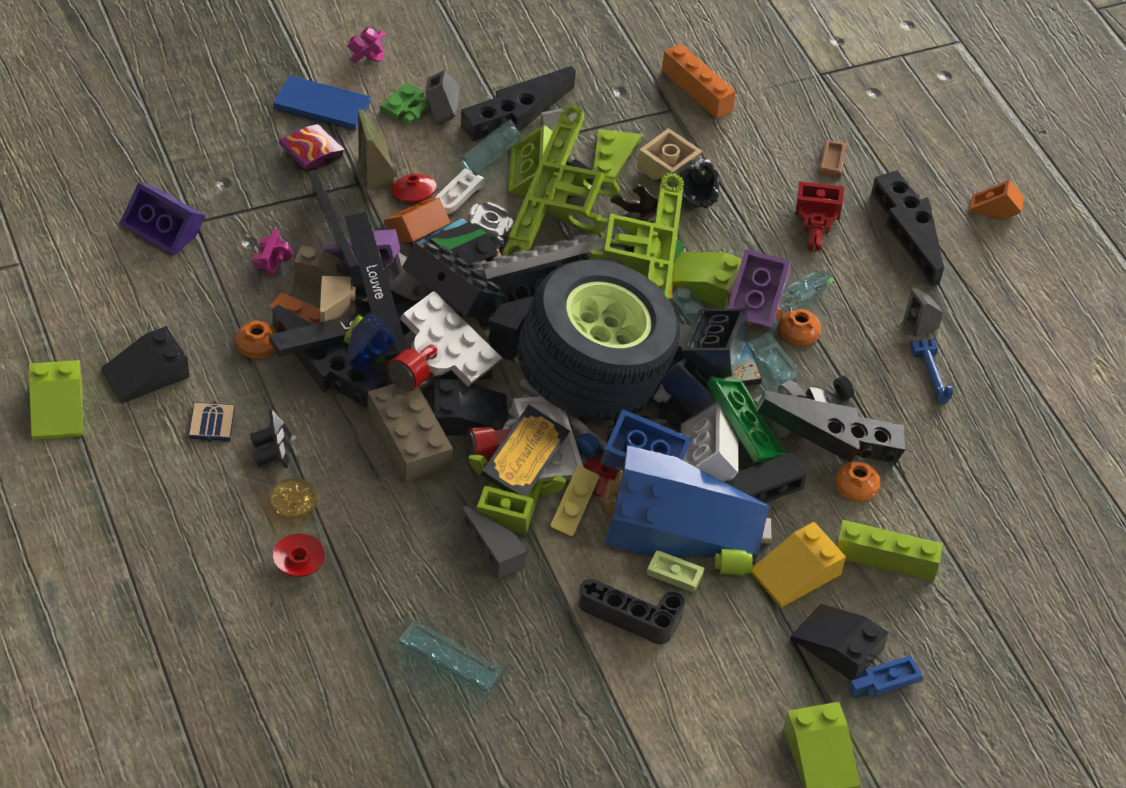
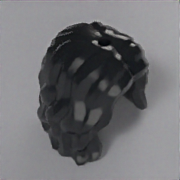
(699, 187)

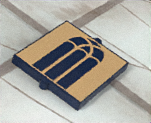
(211, 421)

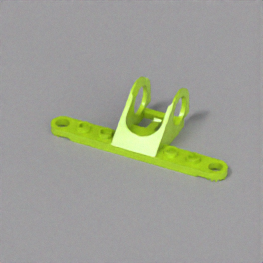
(553, 185)
(652, 242)

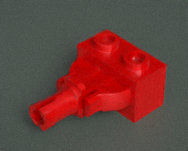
(820, 207)

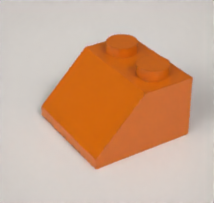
(418, 220)

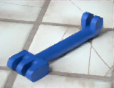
(926, 352)

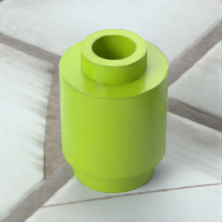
(733, 562)

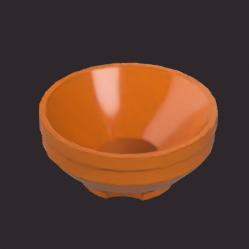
(799, 333)
(255, 345)
(855, 487)

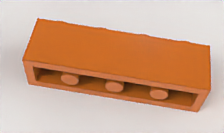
(698, 80)

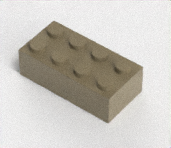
(410, 431)

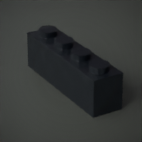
(771, 479)

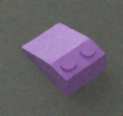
(760, 286)

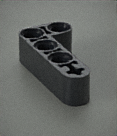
(599, 598)

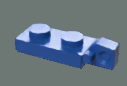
(886, 677)

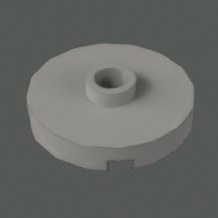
(491, 219)

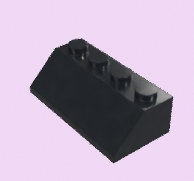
(521, 283)
(717, 340)

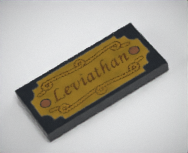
(525, 452)

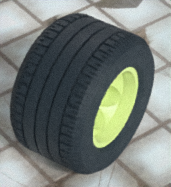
(597, 339)

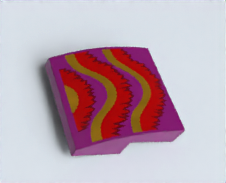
(311, 146)

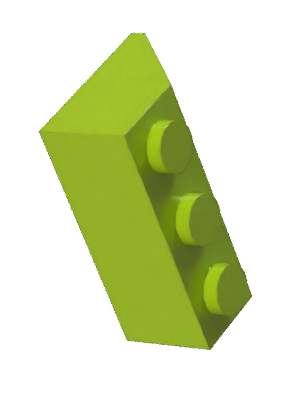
(526, 158)

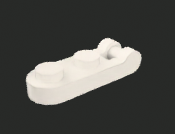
(460, 189)

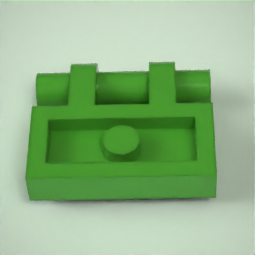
(403, 102)

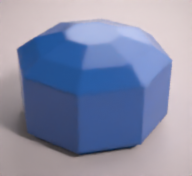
(588, 445)

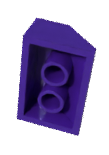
(161, 218)

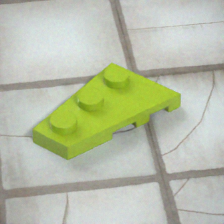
(613, 151)

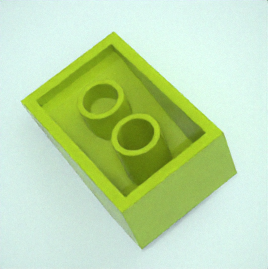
(707, 275)
(56, 399)
(822, 746)

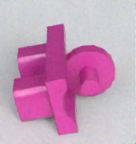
(368, 47)
(273, 253)

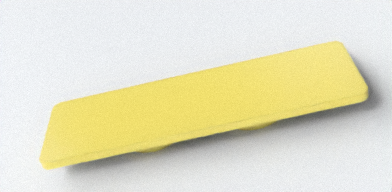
(574, 501)

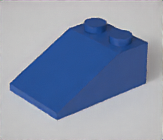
(643, 434)

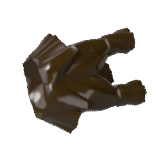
(641, 209)

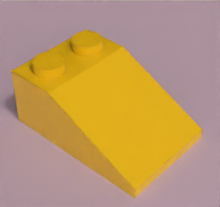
(799, 565)

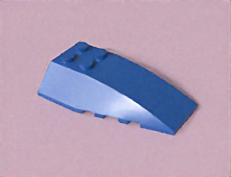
(681, 510)

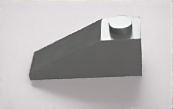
(496, 543)

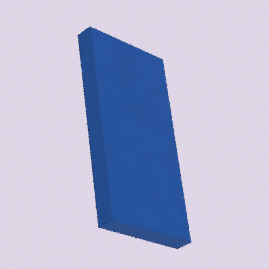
(321, 102)

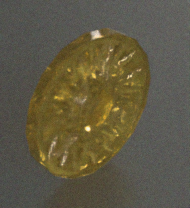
(293, 498)

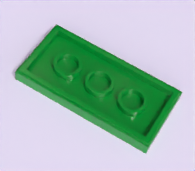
(745, 420)

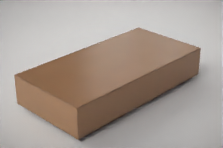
(833, 158)

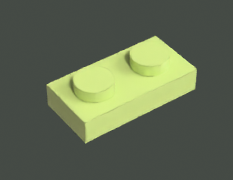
(675, 571)

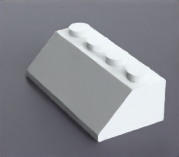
(712, 443)

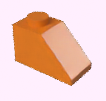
(998, 201)

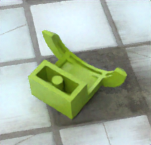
(508, 508)

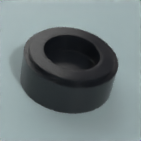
(843, 388)

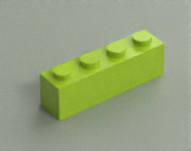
(889, 550)

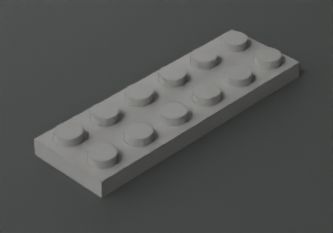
(540, 255)

